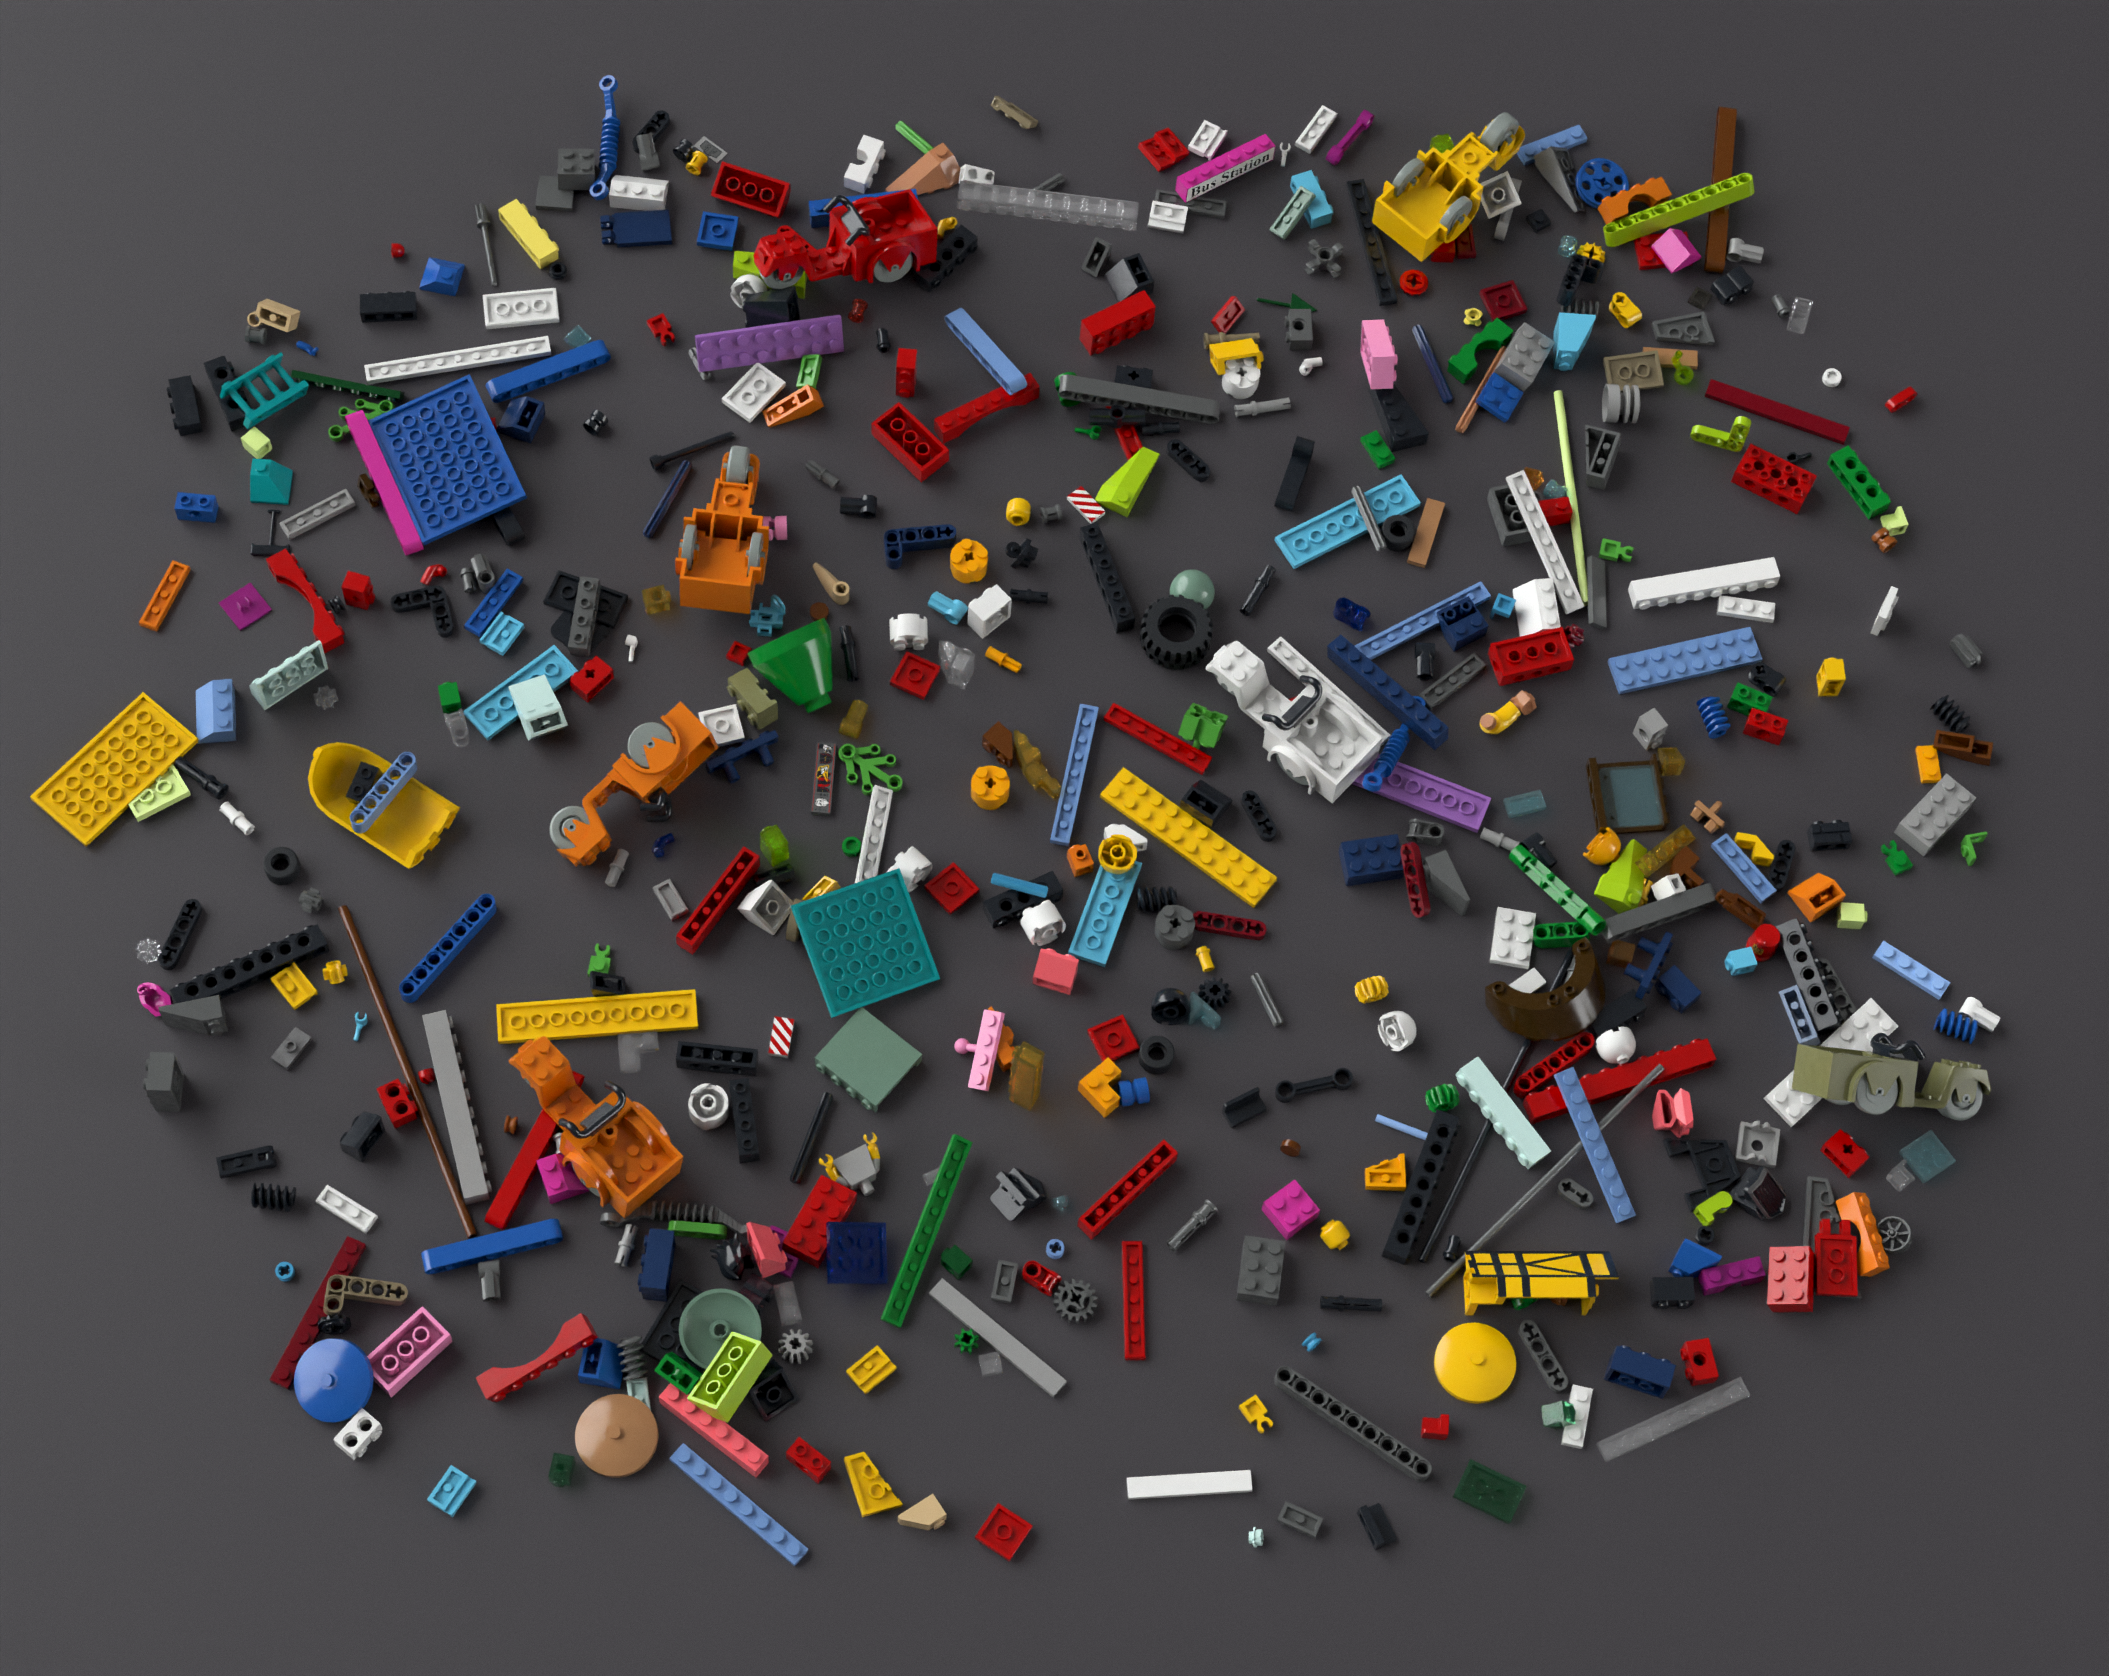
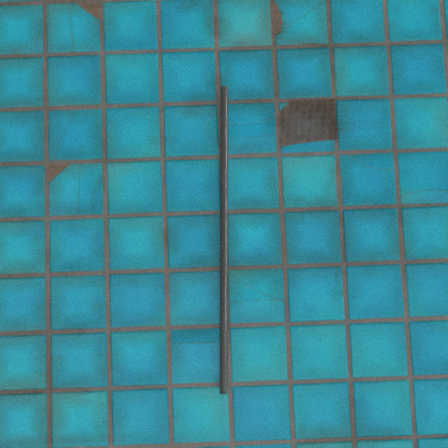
(1543, 1181)

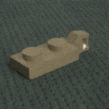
(1014, 112)

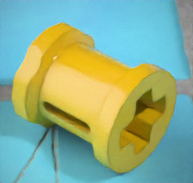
(696, 163)

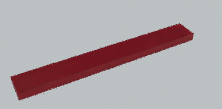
(1777, 411)

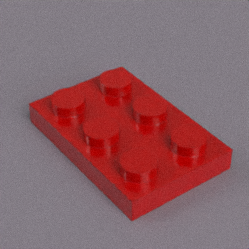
(1646, 255)

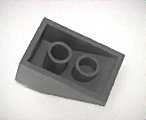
(1444, 882)
(198, 1016)

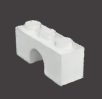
(860, 176)

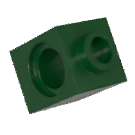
(956, 1261)

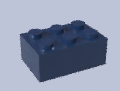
(1371, 860)
(657, 1264)
(1639, 1371)

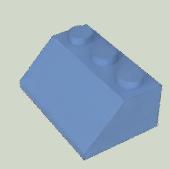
(216, 712)

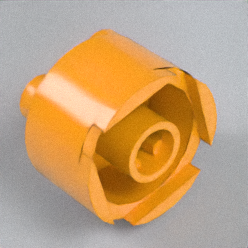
(968, 561)
(992, 777)

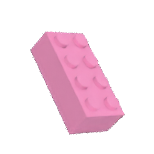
(1378, 354)
(408, 1351)

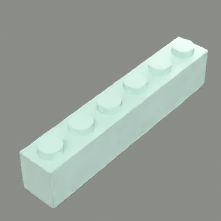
(1502, 1112)

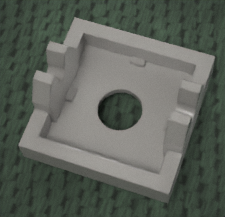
(1757, 1132)

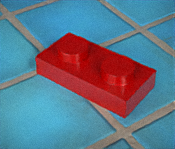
(1228, 315)

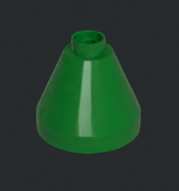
(799, 664)

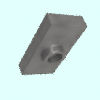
(291, 1048)

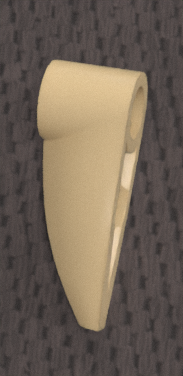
(832, 585)

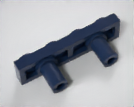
(734, 754)
(1645, 976)

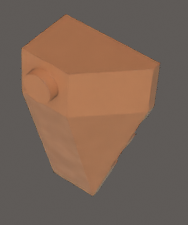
(931, 172)

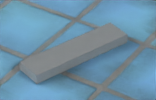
(317, 514)

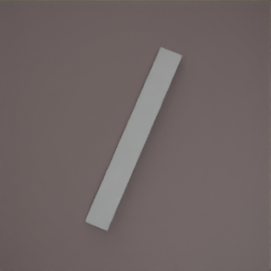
(997, 1337)

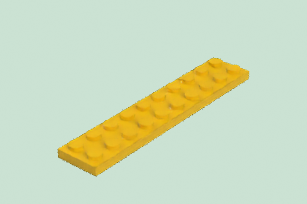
(1188, 837)
(597, 1016)

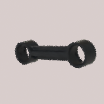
(1313, 1085)

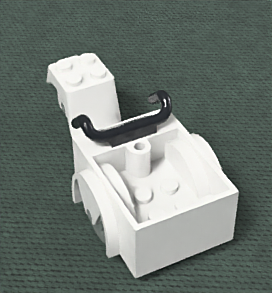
(1314, 737)

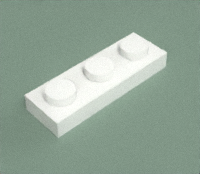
(1746, 609)
(1574, 1434)

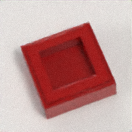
(738, 653)

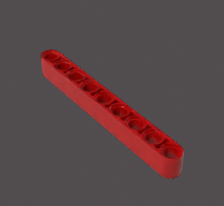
(524, 1168)

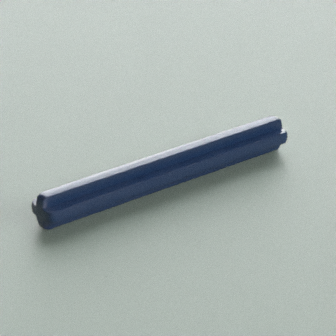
(1432, 364)
(667, 499)

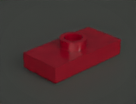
(1465, 244)

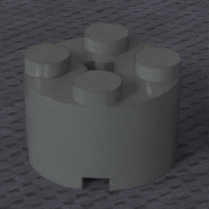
(1177, 917)

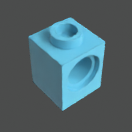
(1741, 961)

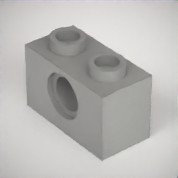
(1650, 729)

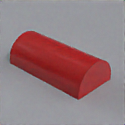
(751, 190)

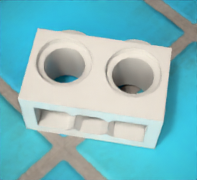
(353, 1431)

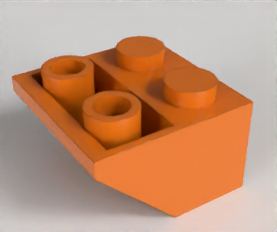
(1817, 896)

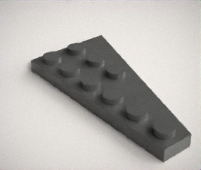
(1818, 1206)

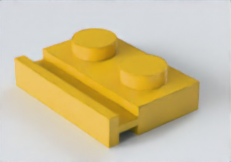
(294, 986)
(871, 1369)

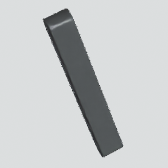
(1659, 912)

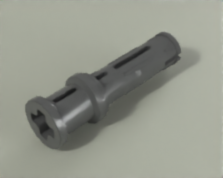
(1198, 1219)

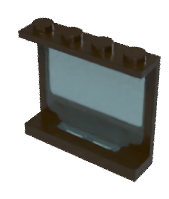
(1627, 796)

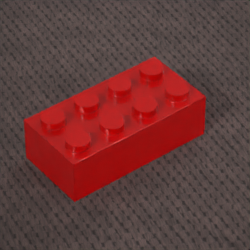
(1117, 323)
(910, 442)
(825, 1204)

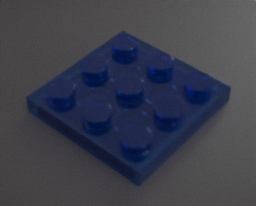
(856, 1253)

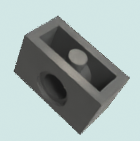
(1302, 338)

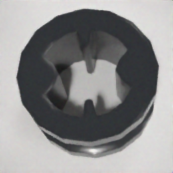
(336, 604)
(1706, 1230)

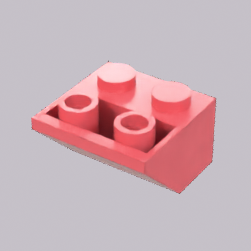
(1055, 971)

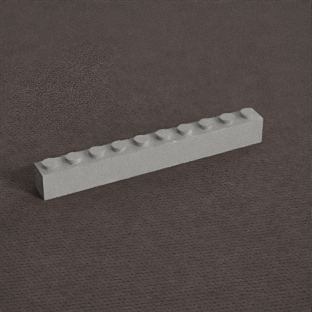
(455, 1107)

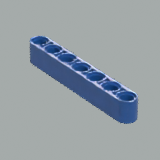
(548, 371)
(446, 956)
(492, 1246)

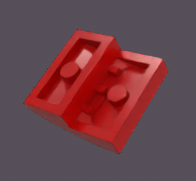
(1163, 149)

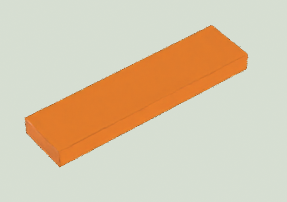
(164, 595)

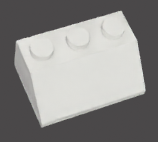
(638, 193)
(1536, 606)

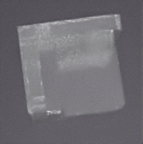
(1900, 1176)

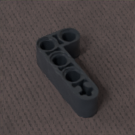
(1579, 269)
(1295, 473)

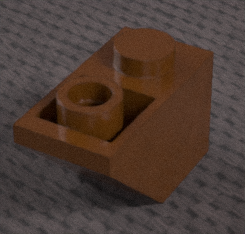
(999, 742)

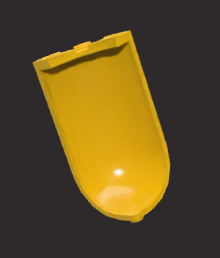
(407, 824)

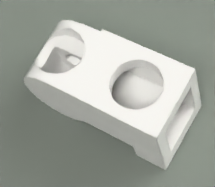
(976, 174)

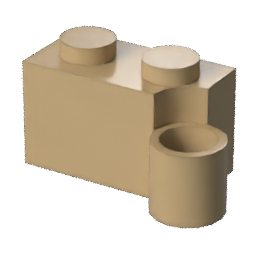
(274, 315)

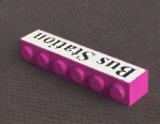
(1225, 168)

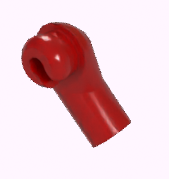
(433, 571)

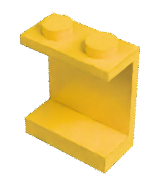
(1234, 350)

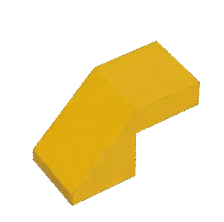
(1760, 853)

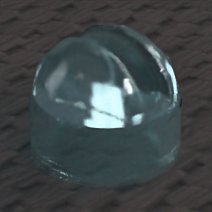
(1061, 1202)

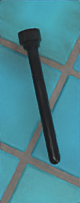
(659, 461)

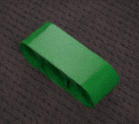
(1551, 933)

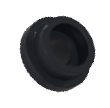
(557, 266)

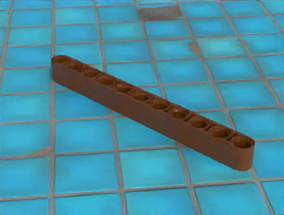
(1721, 170)

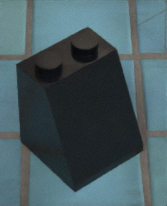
(771, 307)

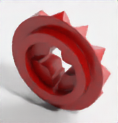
(1407, 278)

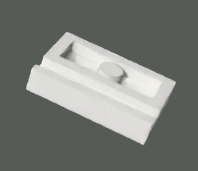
(1207, 140)
(1167, 217)

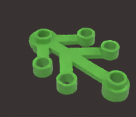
(378, 409)
(868, 766)

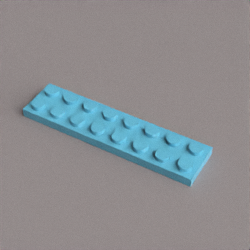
(1345, 522)

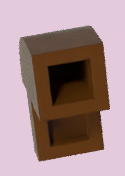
(1683, 865)

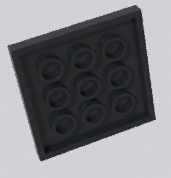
(664, 1332)

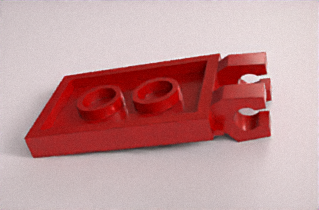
(1835, 1261)

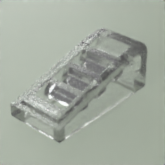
(1799, 315)

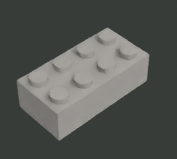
(1935, 815)

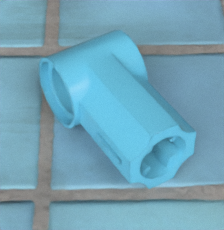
(952, 610)

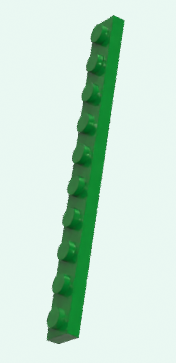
(926, 1231)

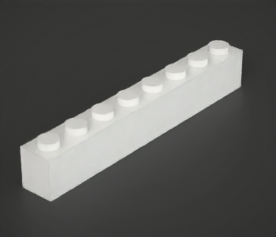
(1703, 583)

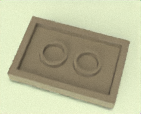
(1634, 369)

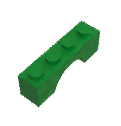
(1492, 337)

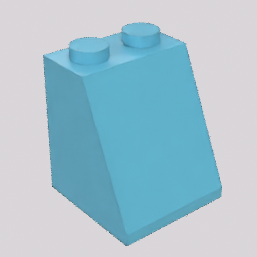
(1570, 338)

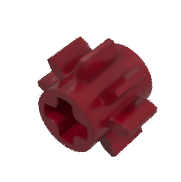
(1574, 635)

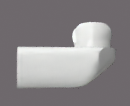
(1308, 364)

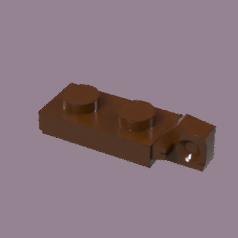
(1741, 908)

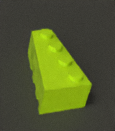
(744, 264)

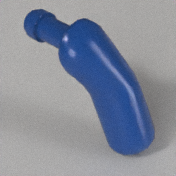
(311, 351)

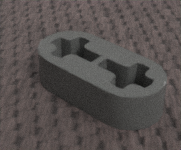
(1575, 1194)

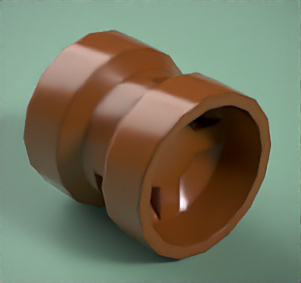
(1884, 540)

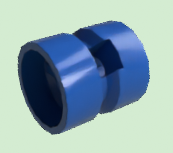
(1133, 1092)

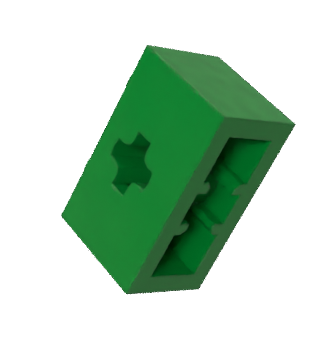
(678, 1372)

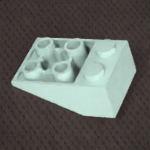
(537, 707)

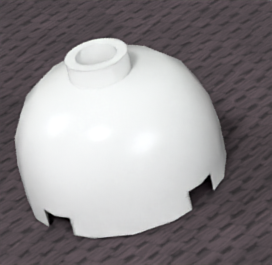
(744, 286)
(1397, 1030)
(1616, 1046)

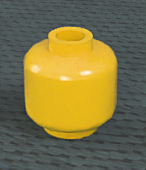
(1018, 511)
(1335, 1234)

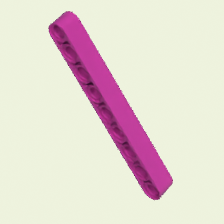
(384, 482)

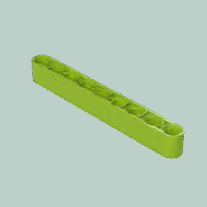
(1678, 210)

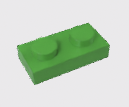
(809, 371)

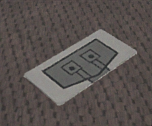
(710, 149)

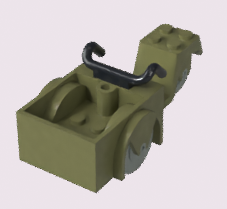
(1886, 1078)

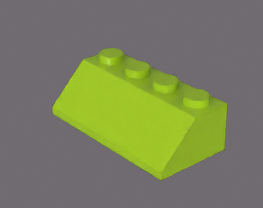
(730, 1376)

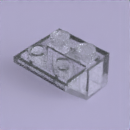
(956, 663)

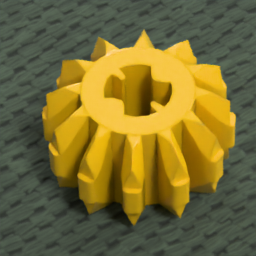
(1371, 989)

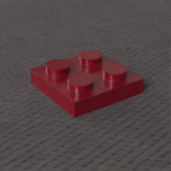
(1503, 301)

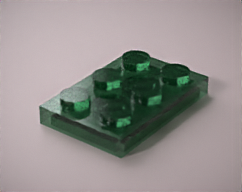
(1489, 1491)

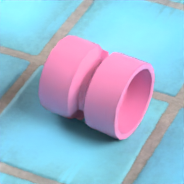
(780, 525)

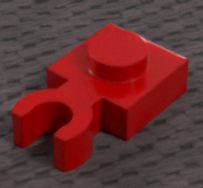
(661, 327)

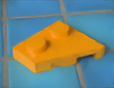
(1387, 1175)

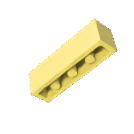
(528, 233)

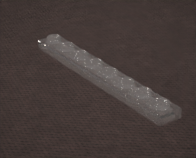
(1673, 1419)

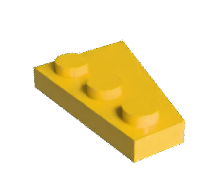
(869, 1487)

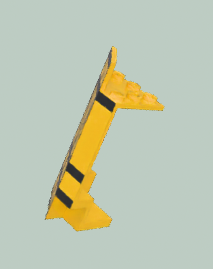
(1534, 1274)

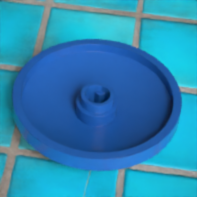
(333, 1380)

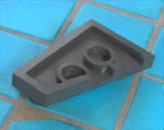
(1684, 329)

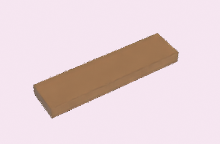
(1426, 533)

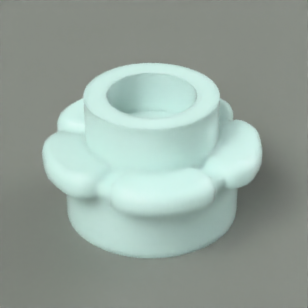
(1256, 1537)

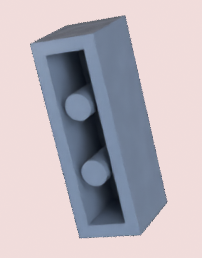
(1799, 1016)

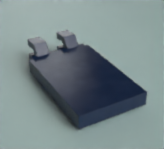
(637, 228)

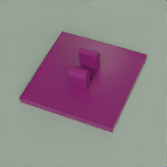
(245, 606)

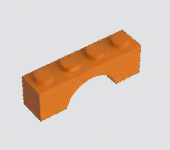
(1651, 193)
(1871, 1254)

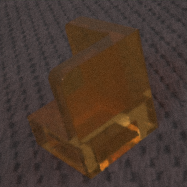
(1620, 954)

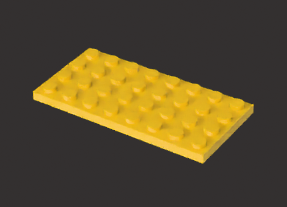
(114, 769)

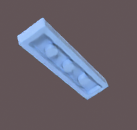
(1911, 970)

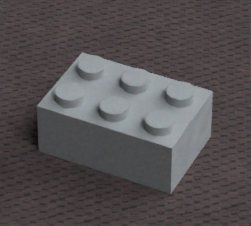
(1524, 356)

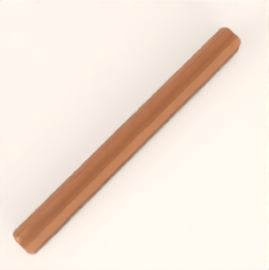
(1473, 406)

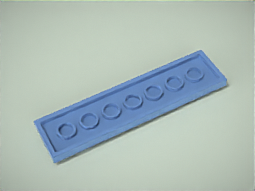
(1684, 660)

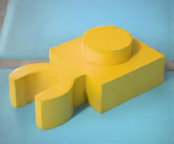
(1254, 1411)

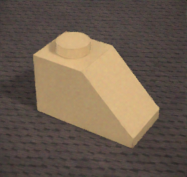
(924, 1515)

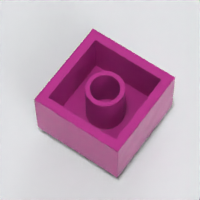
(1290, 1209)

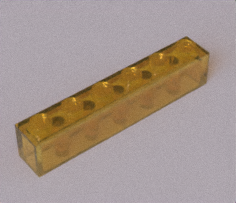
(1026, 1075)

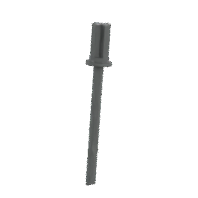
(483, 223)

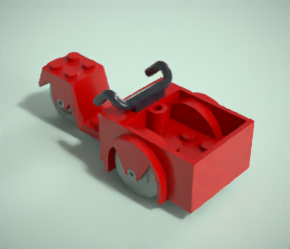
(863, 241)

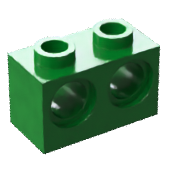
(1746, 698)

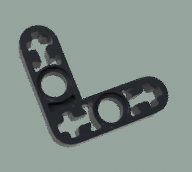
(433, 602)

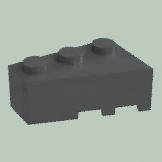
(1601, 453)

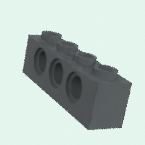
(584, 616)

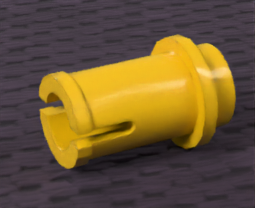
(1205, 959)

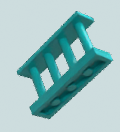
(266, 407)

